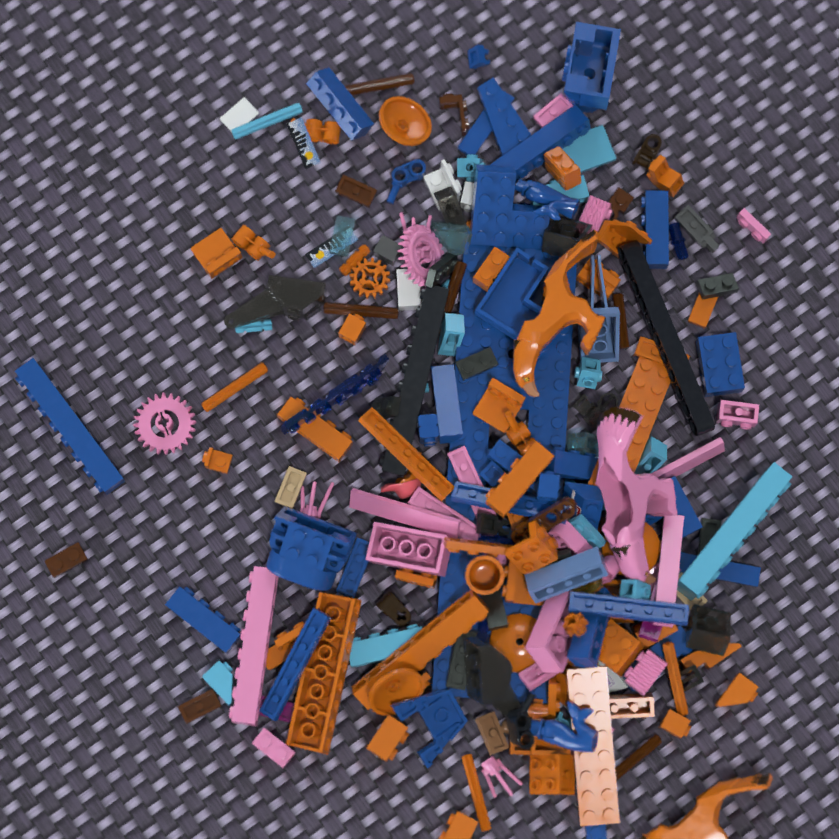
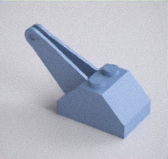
(607, 343)

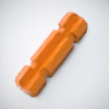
(352, 260)

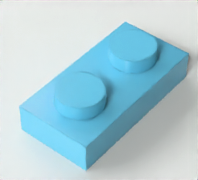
(586, 529)

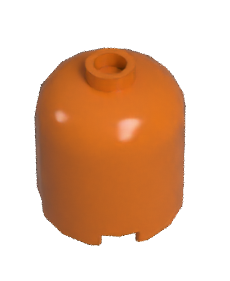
(484, 575)

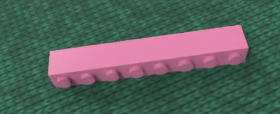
(255, 647)

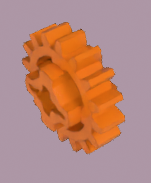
(364, 283)

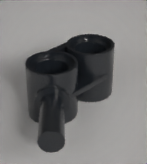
(520, 729)

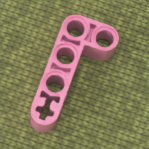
(570, 538)

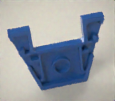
(440, 715)

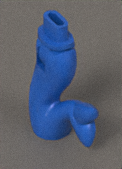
(552, 200)
(561, 735)

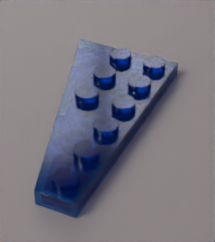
(338, 395)

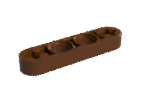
(542, 519)

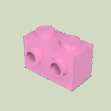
(737, 413)

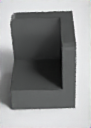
(387, 250)

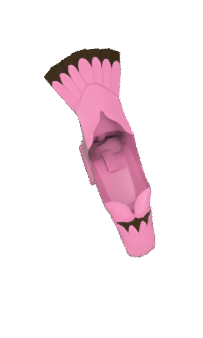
(628, 494)

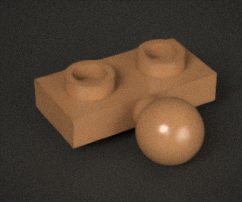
(493, 733)

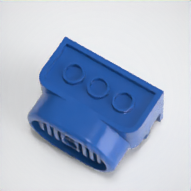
(590, 56)
(308, 549)

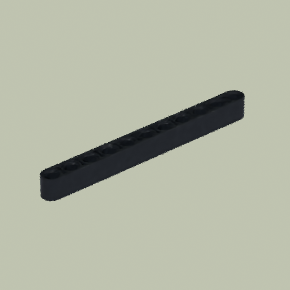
(666, 338)

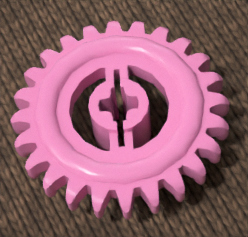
(416, 256)
(159, 406)

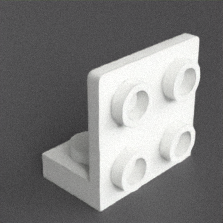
(442, 179)

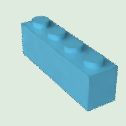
(379, 647)

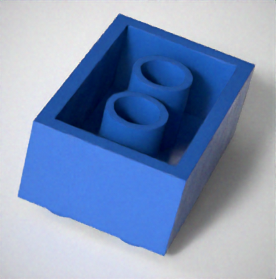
(720, 364)

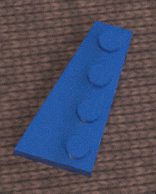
(503, 118)

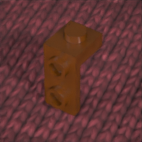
(451, 101)

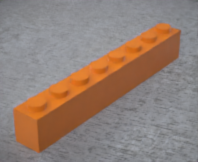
(427, 642)

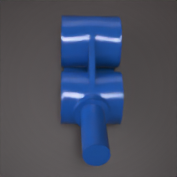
(410, 176)

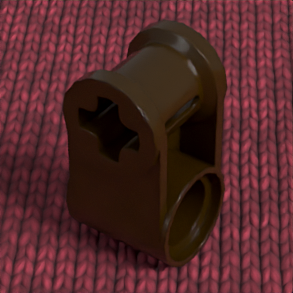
(647, 154)
(392, 607)

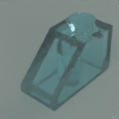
(453, 237)
(583, 442)

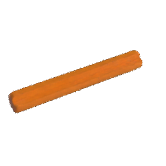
(234, 387)
(675, 678)
(476, 792)

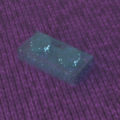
(342, 236)

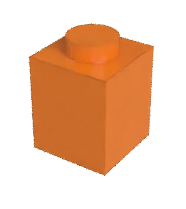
(352, 328)
(675, 724)

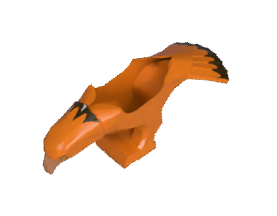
(558, 311)
(704, 818)

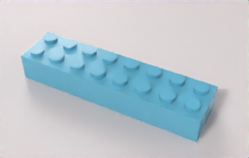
(735, 528)

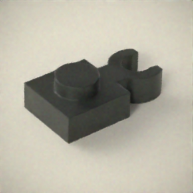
(489, 525)

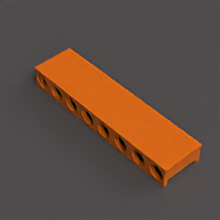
(324, 676)

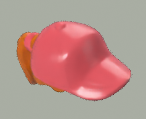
(404, 486)

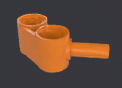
(325, 133)
(254, 246)
(518, 433)

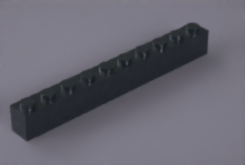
(417, 370)

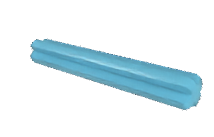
(267, 121)

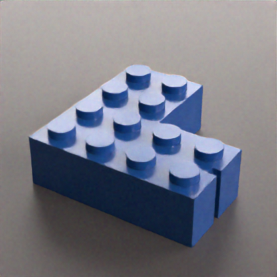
(496, 218)
(509, 297)

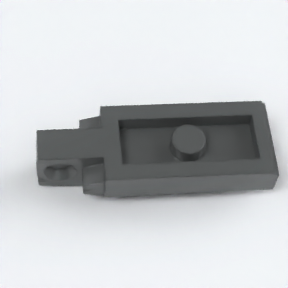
(697, 228)

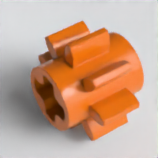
(575, 624)
(538, 710)

